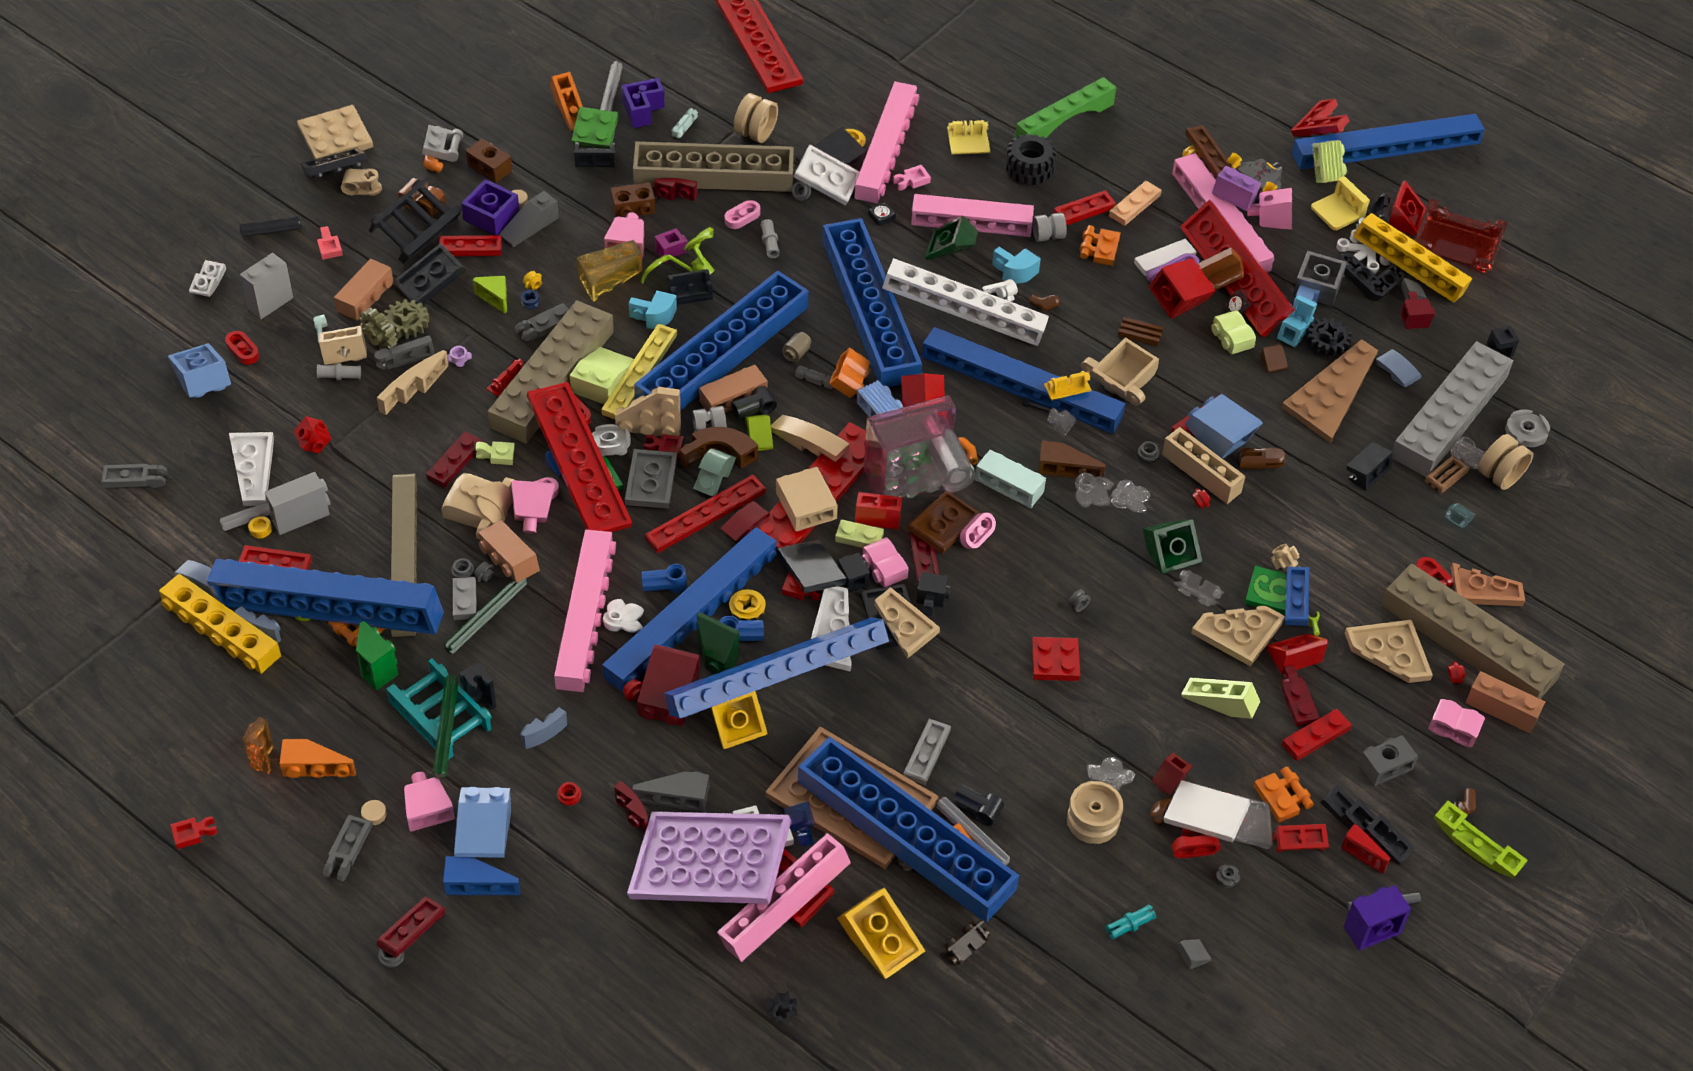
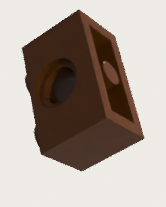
(489, 160)

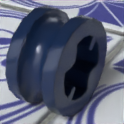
(529, 294)

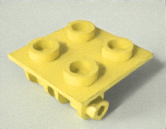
(968, 138)

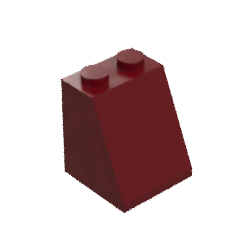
(666, 671)

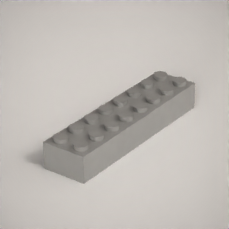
(1451, 409)

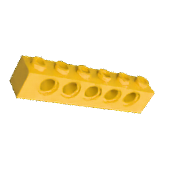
(1412, 257)
(220, 624)

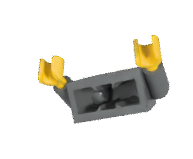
(1259, 170)

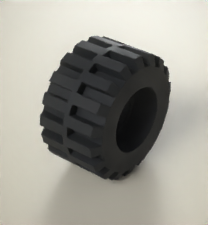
(1030, 159)

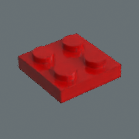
(1055, 658)

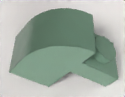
(713, 468)

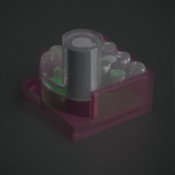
(915, 451)

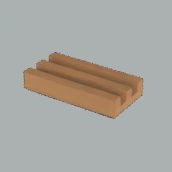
(1437, 483)

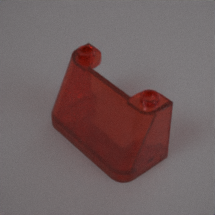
(1460, 237)

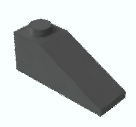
(533, 217)
(678, 790)

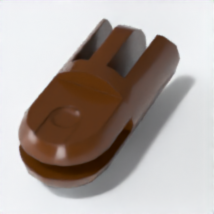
(1261, 458)

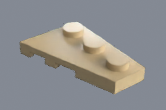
(905, 622)

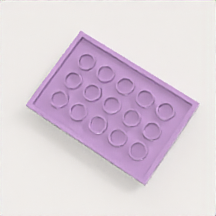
(710, 857)

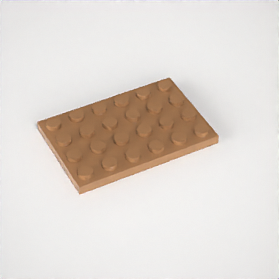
(788, 792)

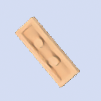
(1135, 203)

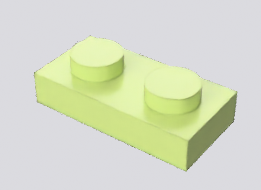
(857, 534)

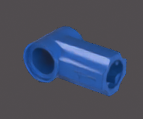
(672, 578)
(748, 630)

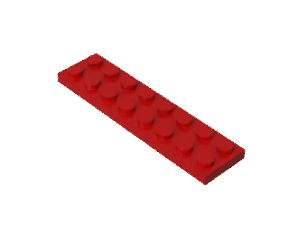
(760, 44)
(1212, 235)
(579, 458)
(838, 477)

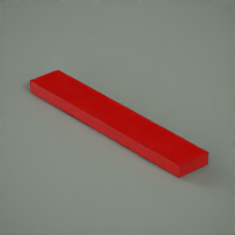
(705, 513)

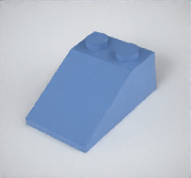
(200, 370)
(482, 822)

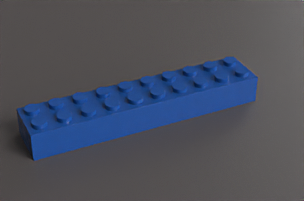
(871, 306)
(728, 339)
(326, 596)
(908, 829)

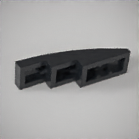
(1376, 827)

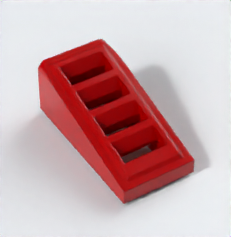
(1365, 849)

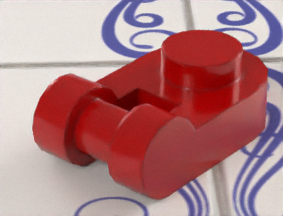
(1434, 569)

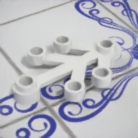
(1363, 251)

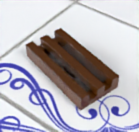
(1141, 332)

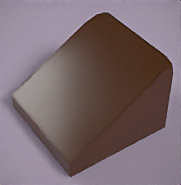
(1274, 358)

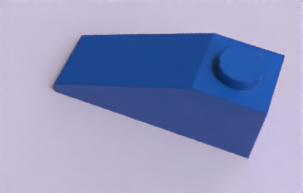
(475, 877)

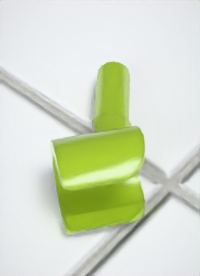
(1312, 622)

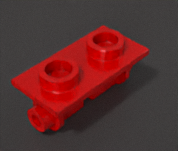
(500, 384)

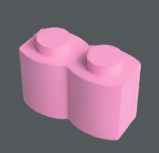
(885, 562)
(1456, 723)

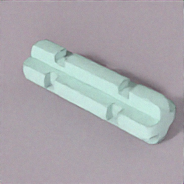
(684, 123)

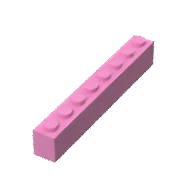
(886, 142)
(1199, 185)
(584, 611)

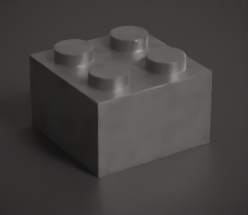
(1321, 274)

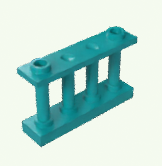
(429, 727)

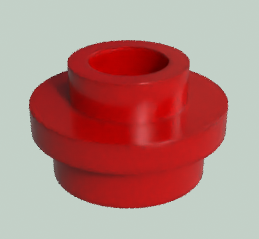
(1201, 498)
(1456, 673)
(632, 690)
(569, 788)

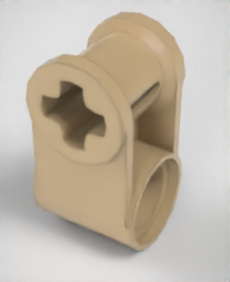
(360, 181)

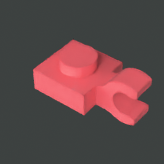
(329, 245)

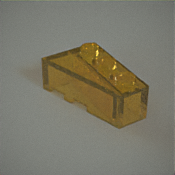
(609, 266)

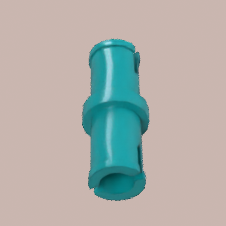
(1130, 922)

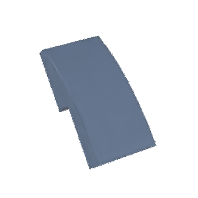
(1399, 367)
(196, 573)
(264, 624)
(539, 732)

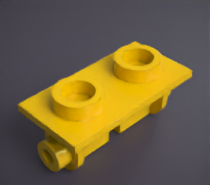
(1066, 387)

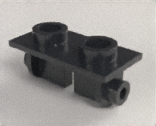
(1380, 207)

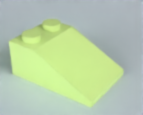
(599, 374)

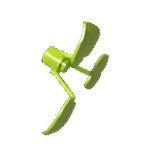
(699, 263)

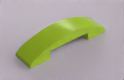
(1476, 843)

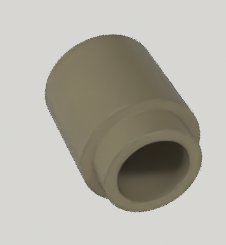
(796, 346)

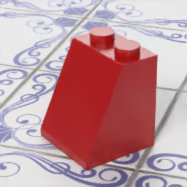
(1181, 287)

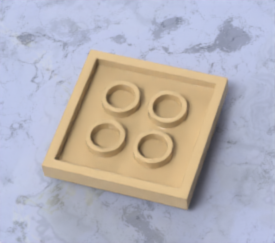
(335, 132)

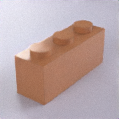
(363, 289)
(731, 388)
(508, 551)
(1505, 702)

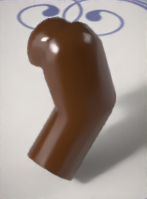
(1046, 303)
(1469, 803)
(1159, 809)

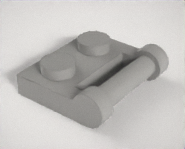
(435, 143)

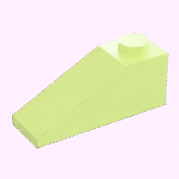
(1224, 696)

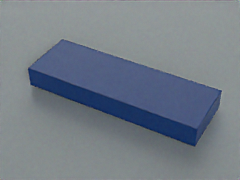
(1297, 596)

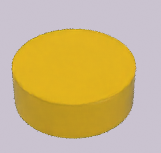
(260, 527)

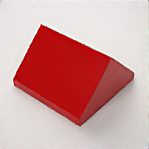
(1407, 211)
(921, 388)
(1298, 651)

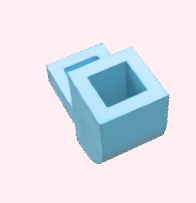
(1018, 268)
(656, 312)
(1297, 324)

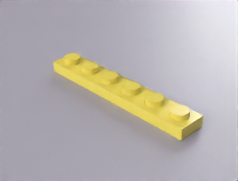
(645, 361)

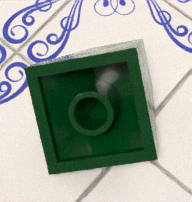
(951, 238)
(1173, 545)
(717, 644)

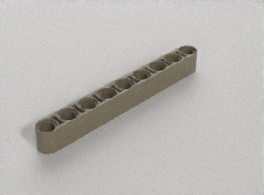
(404, 533)

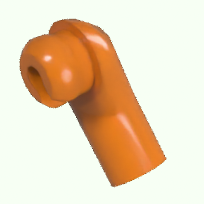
(432, 164)
(970, 450)

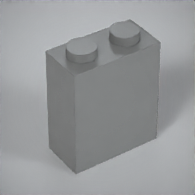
(266, 286)
(298, 502)

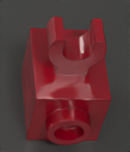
(1416, 312)
(1171, 773)

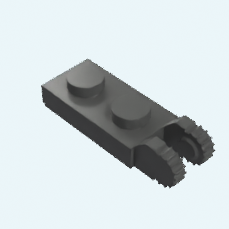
(541, 324)
(404, 353)
(133, 475)
(347, 846)

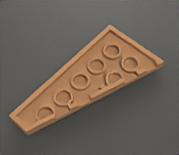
(1329, 394)

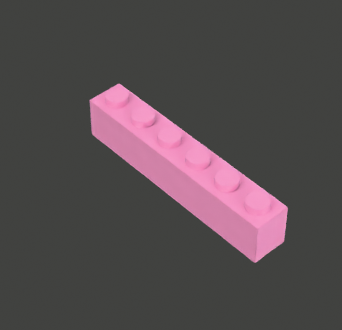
(983, 215)
(790, 893)

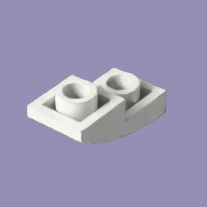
(208, 279)

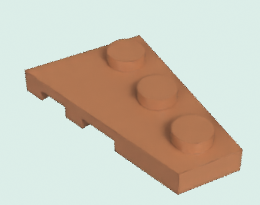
(1486, 589)

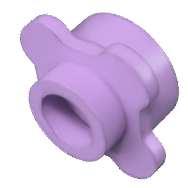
(459, 356)

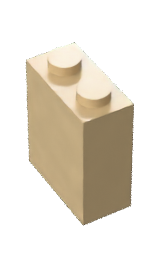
(806, 498)

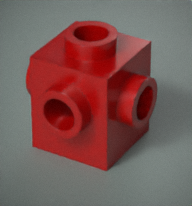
(312, 434)

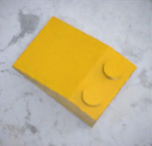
(881, 933)

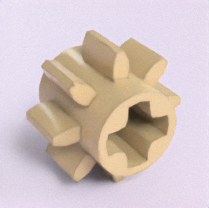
(1284, 557)

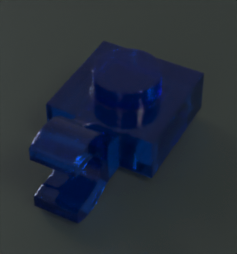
(801, 820)

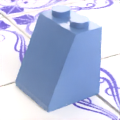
(1222, 425)

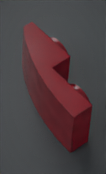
(671, 187)
(744, 521)
(634, 808)

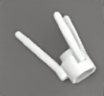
(1003, 289)

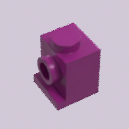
(670, 243)

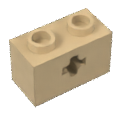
(332, 342)

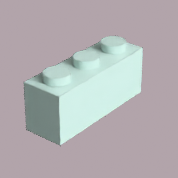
(1010, 478)

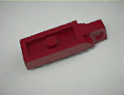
(1298, 698)

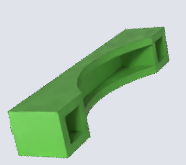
(1093, 97)

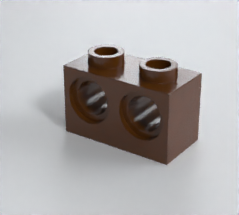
(634, 199)

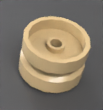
(755, 118)
(1505, 461)
(1094, 812)

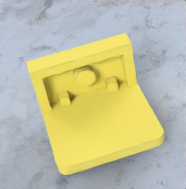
(1343, 206)

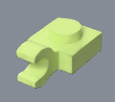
(499, 452)

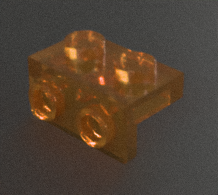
(258, 745)

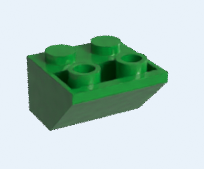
(375, 657)

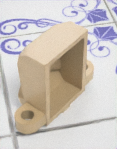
(1124, 370)
(478, 501)

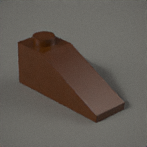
(1065, 461)

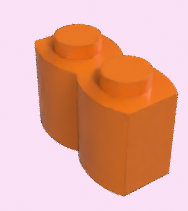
(850, 372)

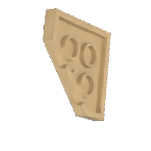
(652, 414)
(1239, 631)
(1391, 647)

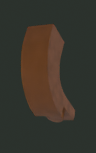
(722, 439)

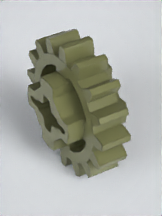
(408, 318)
(378, 329)

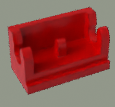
(878, 510)
(1301, 837)

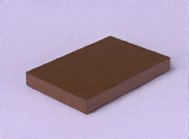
(942, 521)

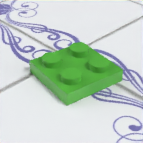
(595, 128)

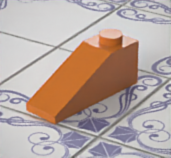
(566, 97)

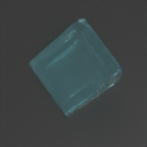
(1459, 515)

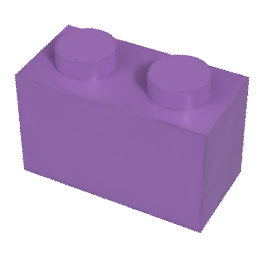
(1236, 188)

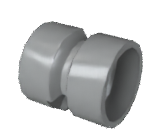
(1049, 227)
(715, 416)

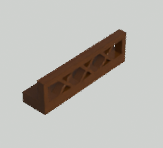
(1207, 149)

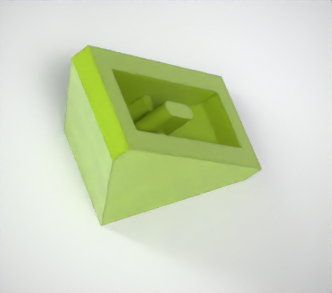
(492, 290)
(760, 431)

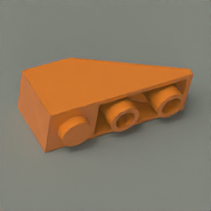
(308, 758)

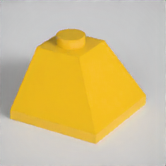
(739, 720)

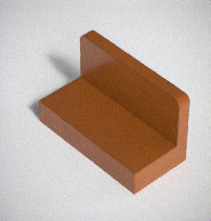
(1223, 268)

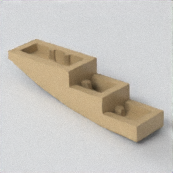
(416, 378)
(809, 436)

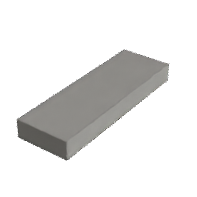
(927, 751)

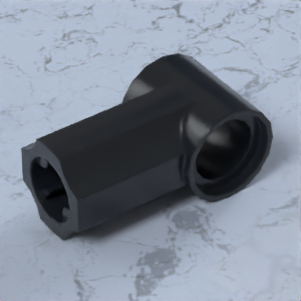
(759, 401)
(983, 807)

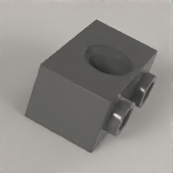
(1379, 769)

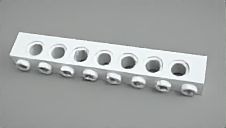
(965, 302)

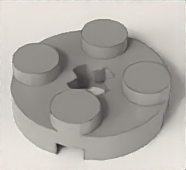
(1527, 438)
(611, 439)

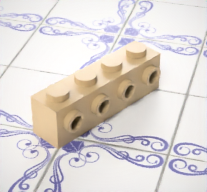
(1203, 465)

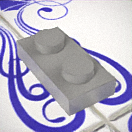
(464, 598)

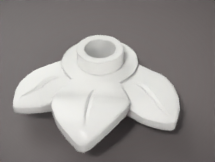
(622, 616)

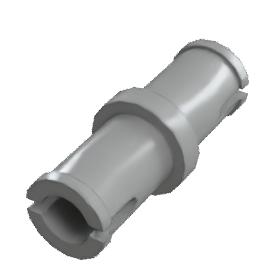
(770, 238)
(338, 371)

